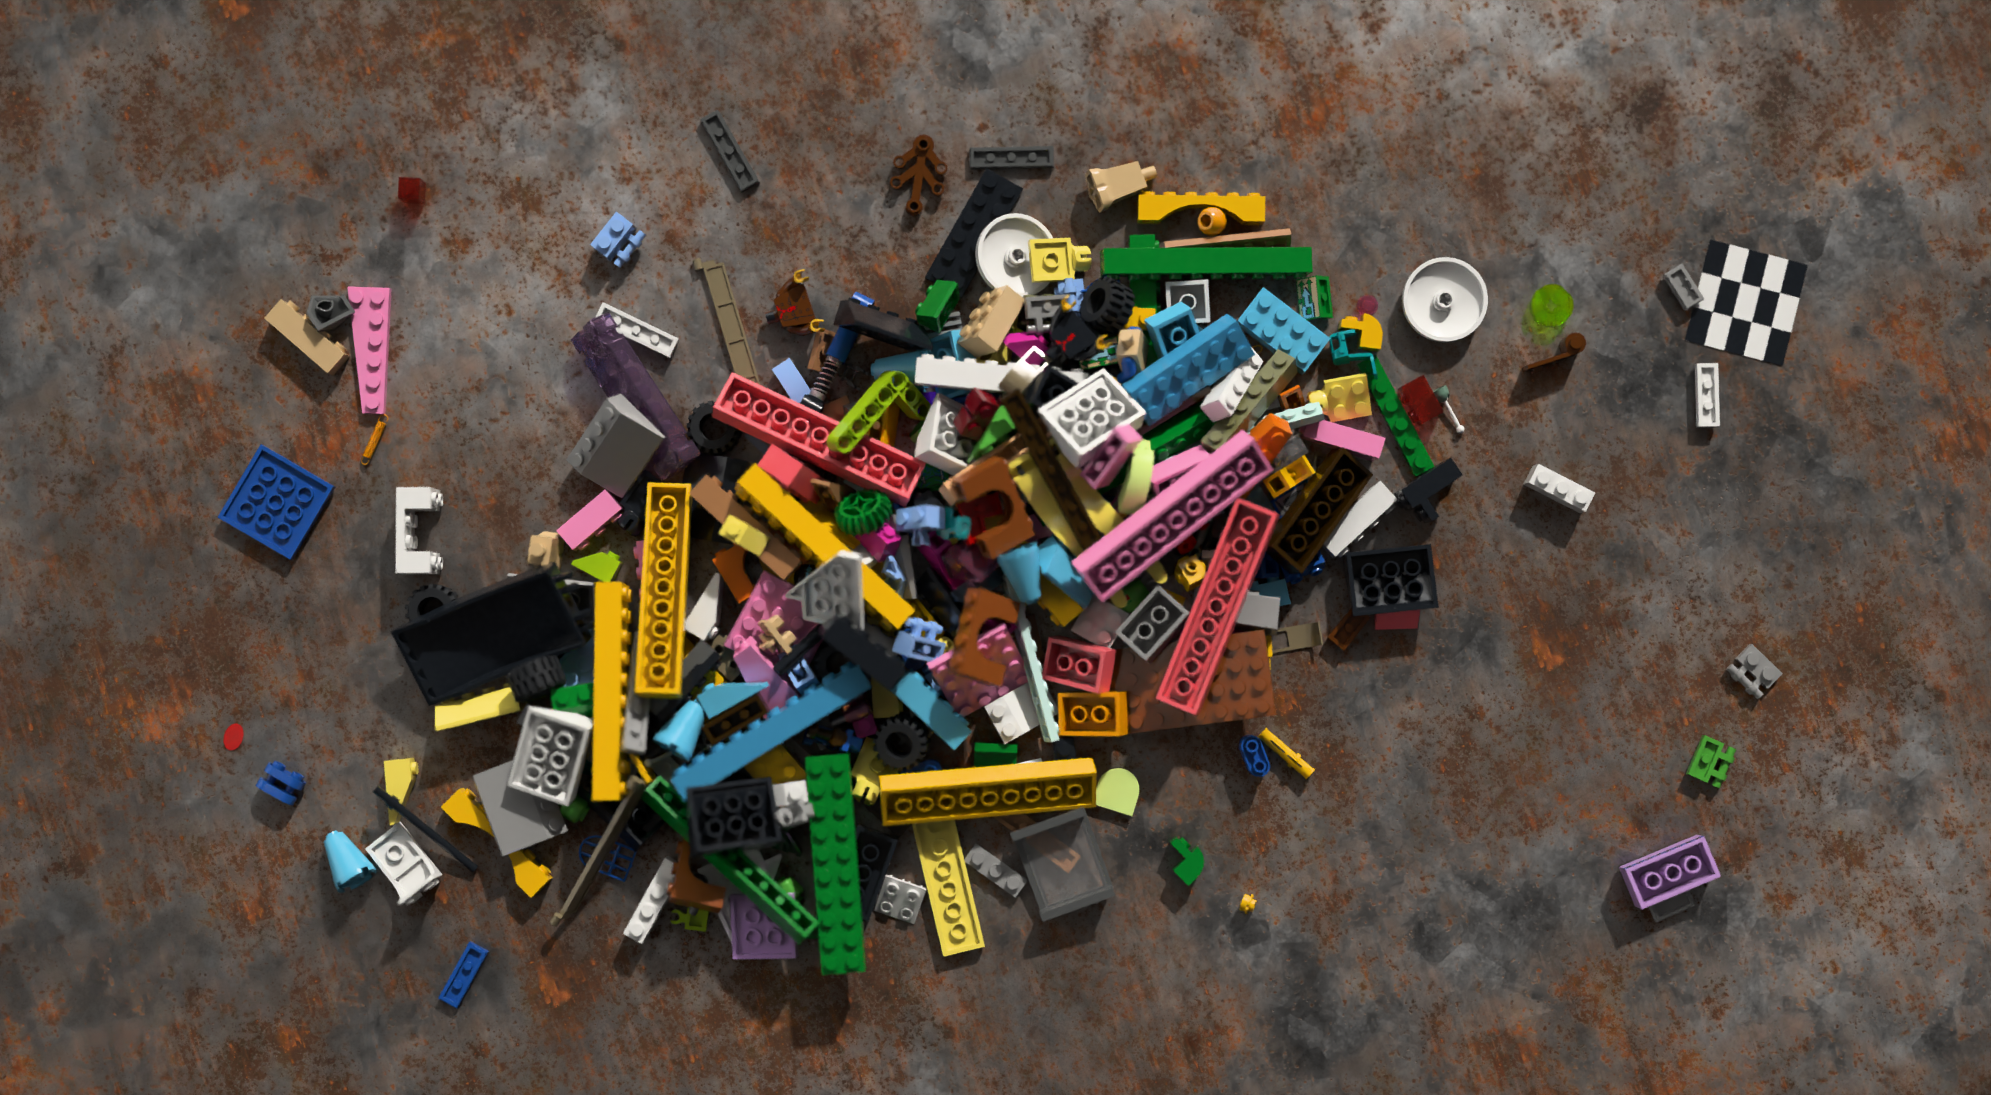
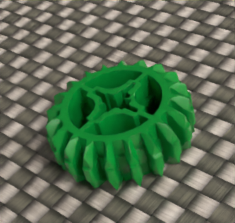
(863, 512)

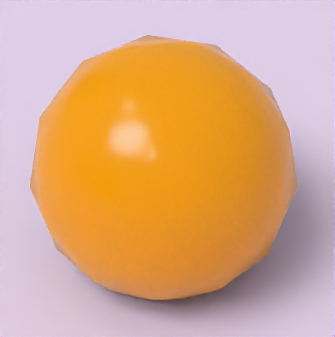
(1211, 221)

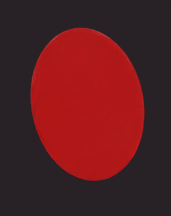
(233, 736)

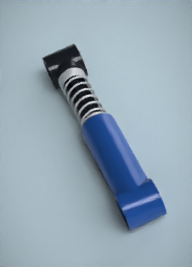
(835, 356)

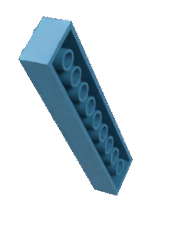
(772, 730)

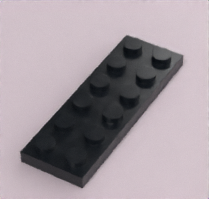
(956, 259)

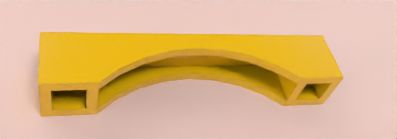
(1244, 209)
(528, 872)

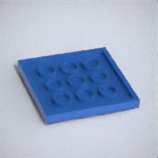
(276, 502)

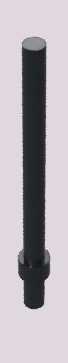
(392, 802)

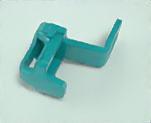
(1340, 356)
(955, 524)

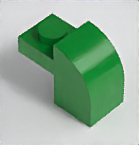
(1193, 862)

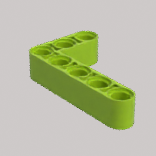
(889, 393)

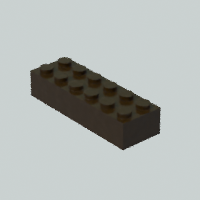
(1317, 510)

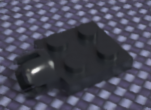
(635, 504)

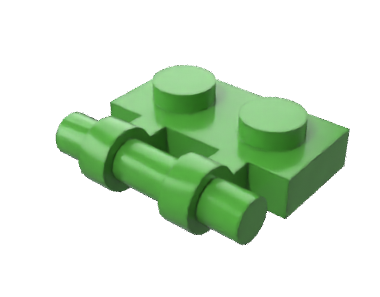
(1705, 759)

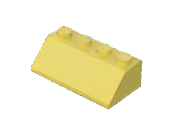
(476, 708)

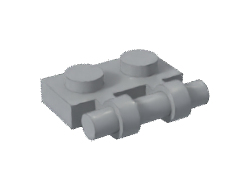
(1039, 308)
(1758, 666)

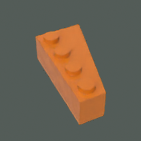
(1271, 437)

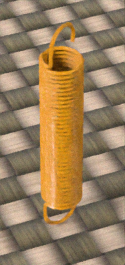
(373, 441)

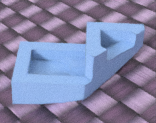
(894, 575)

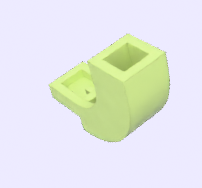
(1137, 479)

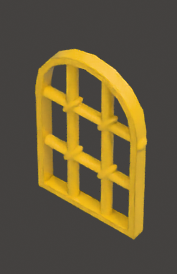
(646, 772)

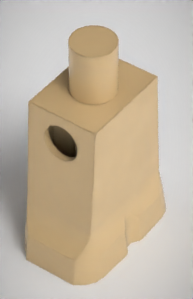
(1117, 183)
(545, 549)

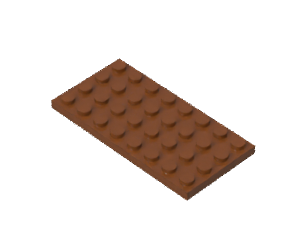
(1238, 690)

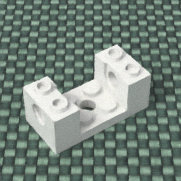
(407, 502)

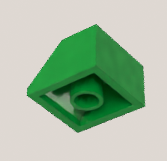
(938, 305)
(574, 699)

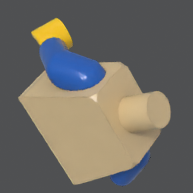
(1131, 353)

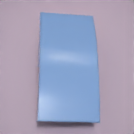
(791, 380)

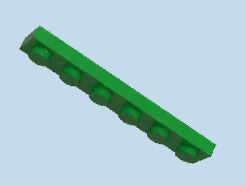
(1396, 417)

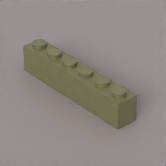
(1255, 401)

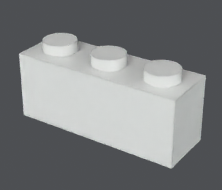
(1559, 488)

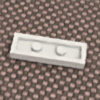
(1707, 395)

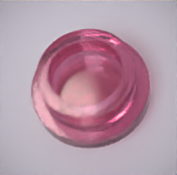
(1367, 304)

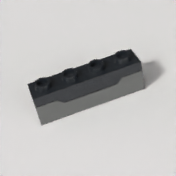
(695, 668)

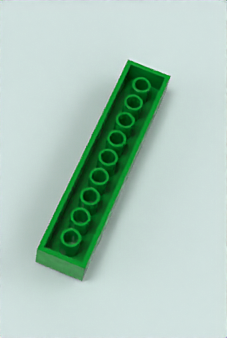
(836, 864)

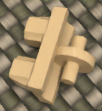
(781, 642)

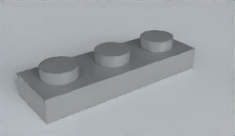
(995, 870)

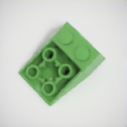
(996, 433)

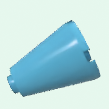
(903, 362)
(1023, 571)
(682, 730)
(347, 862)

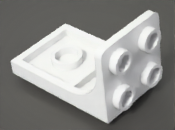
(404, 863)

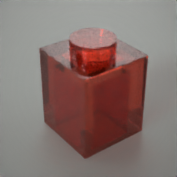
(411, 190)

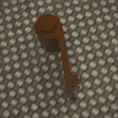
(1568, 346)

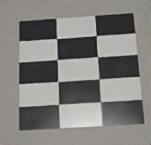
(1746, 302)

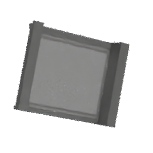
(1063, 863)

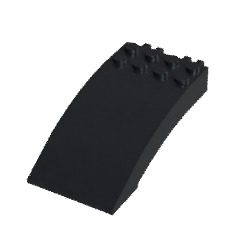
(493, 632)

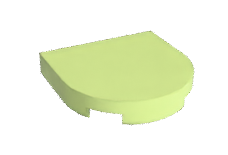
(1117, 791)

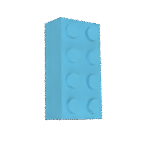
(1171, 328)
(1282, 328)
(932, 711)

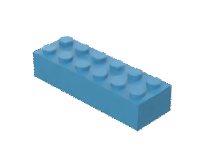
(1189, 368)

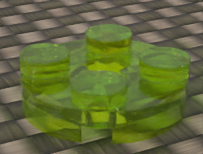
(1542, 314)

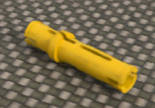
(1305, 769)

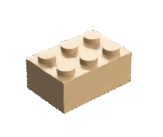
(990, 321)

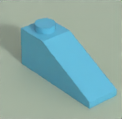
(725, 695)

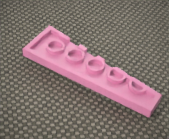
(371, 344)

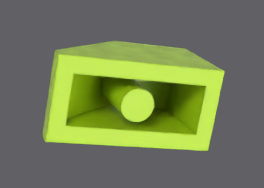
(600, 565)

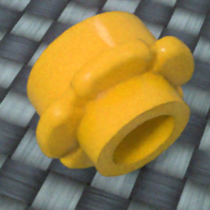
(1248, 904)

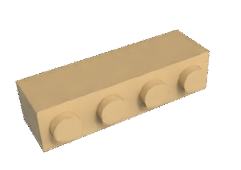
(302, 333)

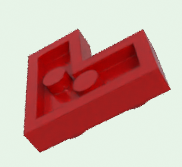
(977, 510)

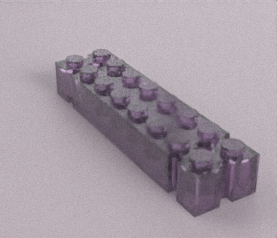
(622, 372)

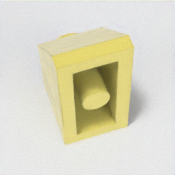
(744, 535)

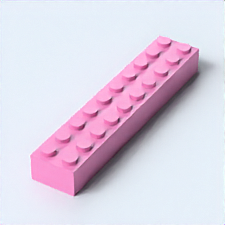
(1172, 516)

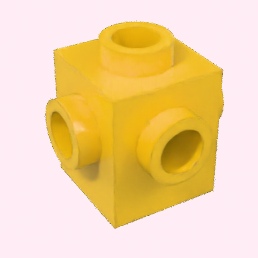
(1190, 572)

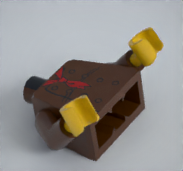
(794, 308)

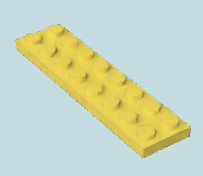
(948, 886)

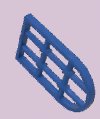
(612, 863)

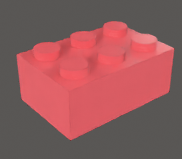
(790, 474)
(1079, 664)

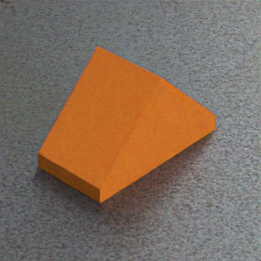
(1291, 398)

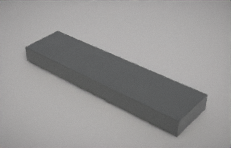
(729, 151)
(1011, 157)

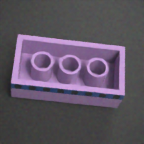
(1669, 871)

